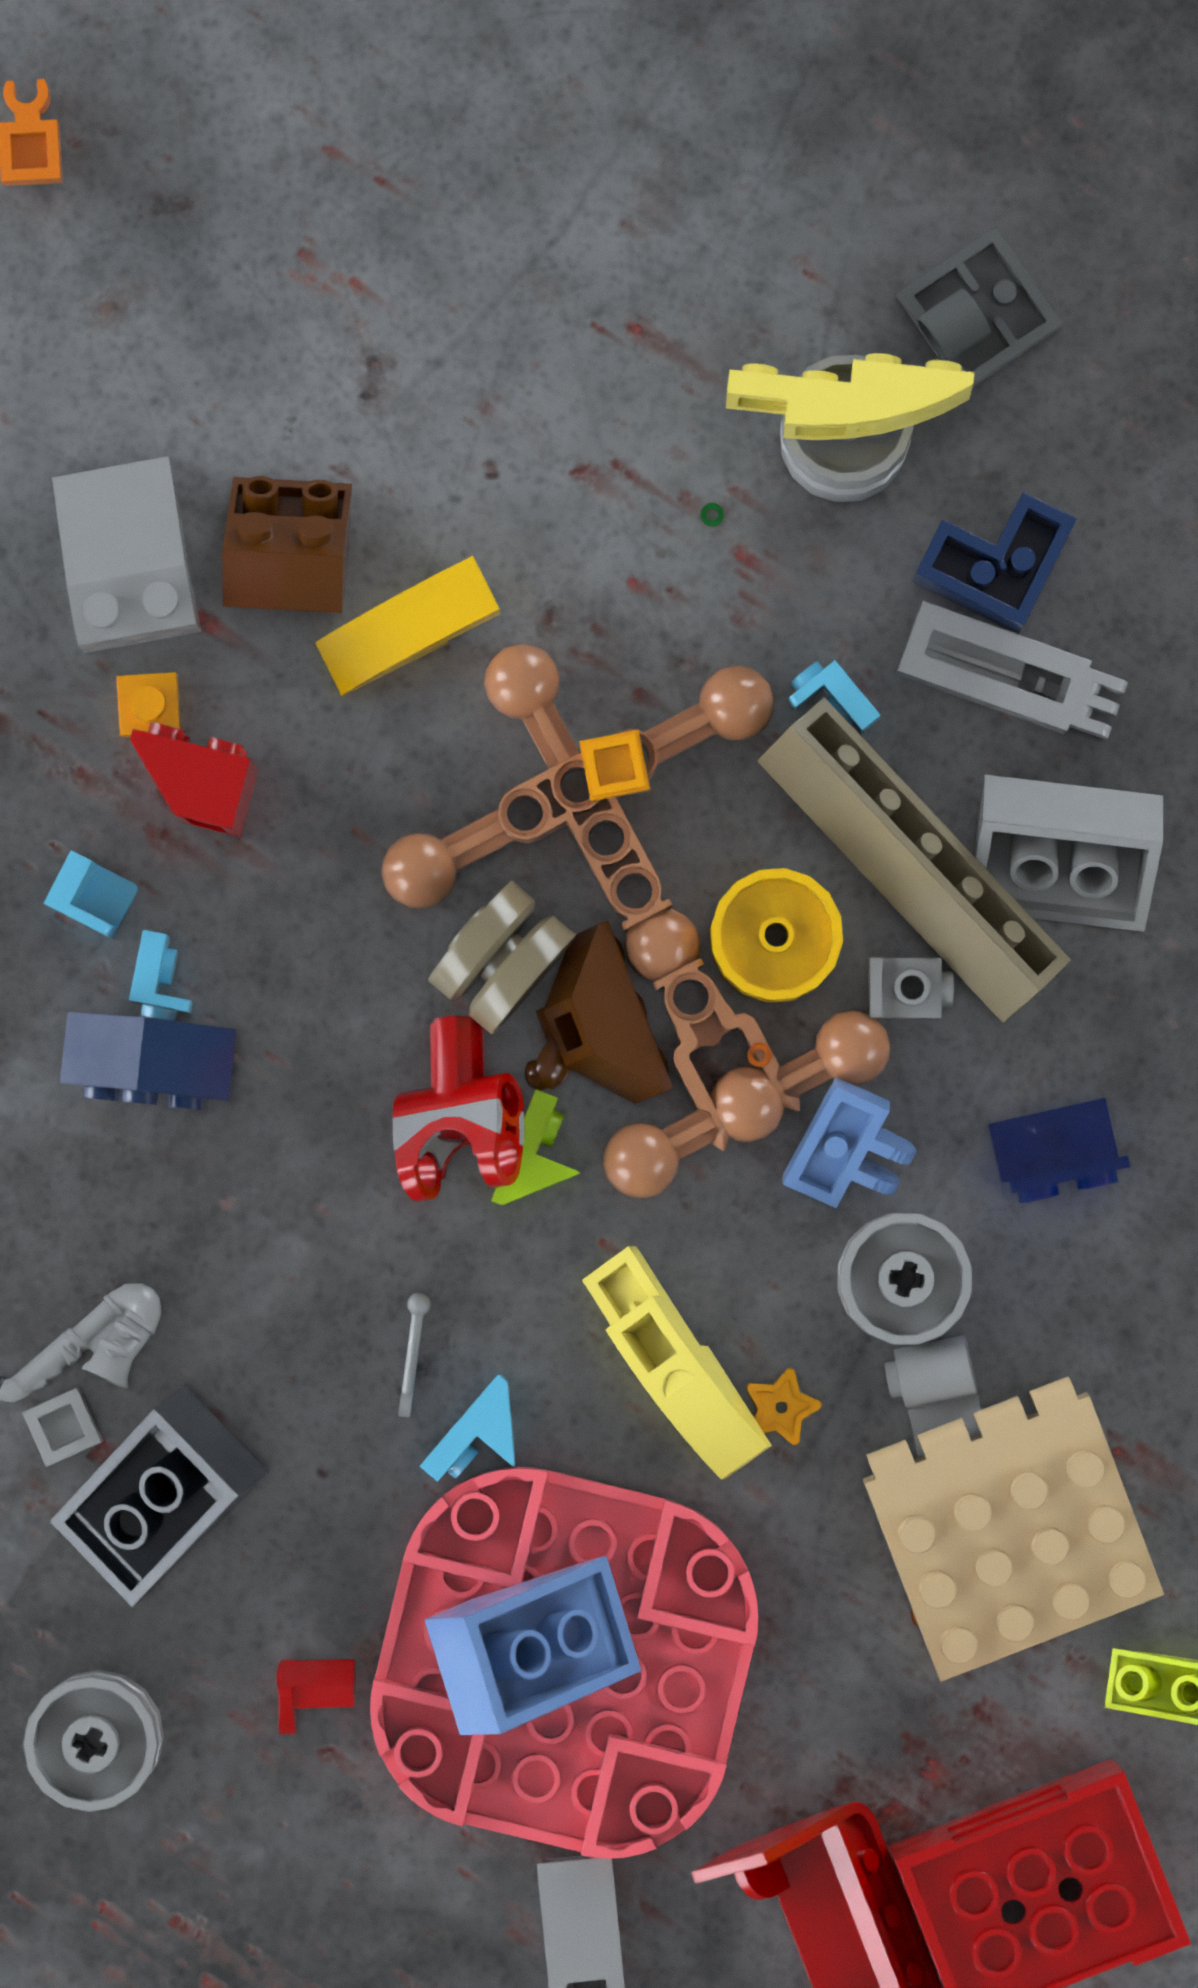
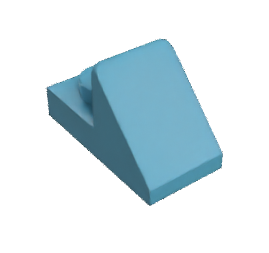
(486, 1418)

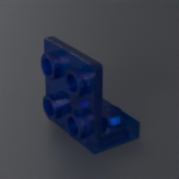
(1055, 1148)

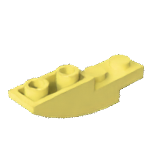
(875, 401)
(673, 1366)

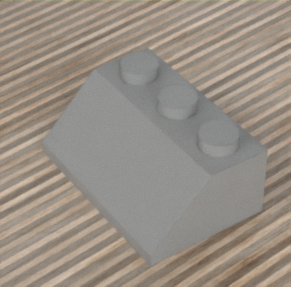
(1071, 849)

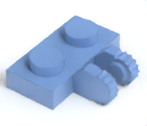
(838, 1142)

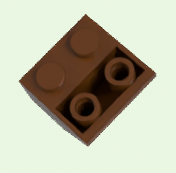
(286, 544)

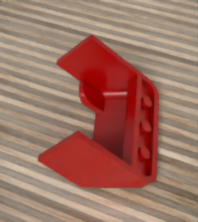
(836, 1899)

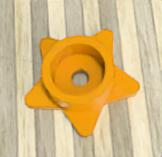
(798, 1406)

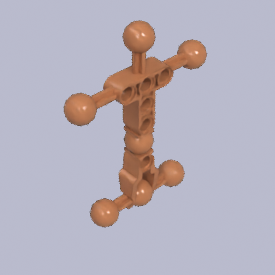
(658, 939)

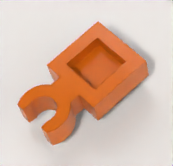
(29, 145)

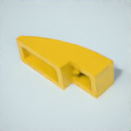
(408, 626)

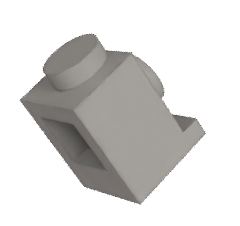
(885, 996)

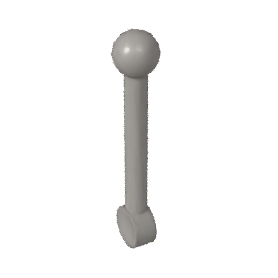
(418, 1305)

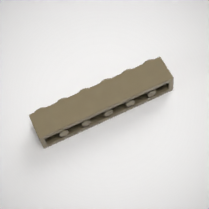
(913, 860)

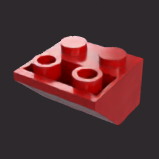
(199, 783)

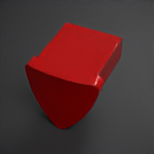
(312, 1686)

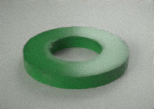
(712, 523)

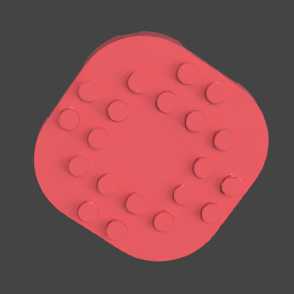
(612, 1766)

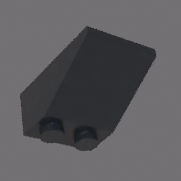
(158, 1495)

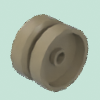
(494, 951)

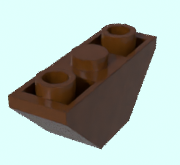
(603, 1019)

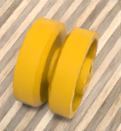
(759, 903)

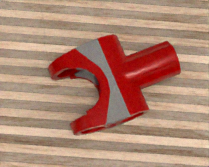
(456, 1112)

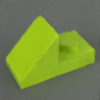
(537, 1172)

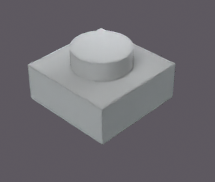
(62, 1426)

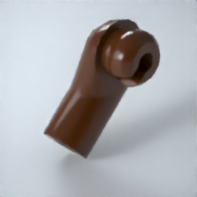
(549, 1067)

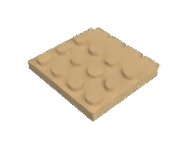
(1010, 1529)

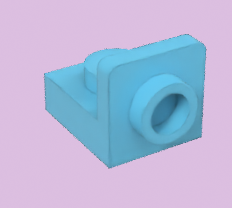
(841, 692)
(156, 966)

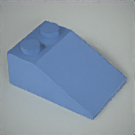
(532, 1647)

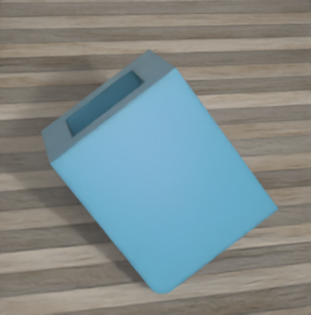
(91, 894)

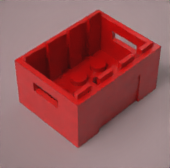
(1022, 1852)

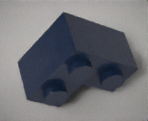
(998, 578)
(147, 1059)

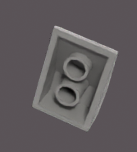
(125, 555)

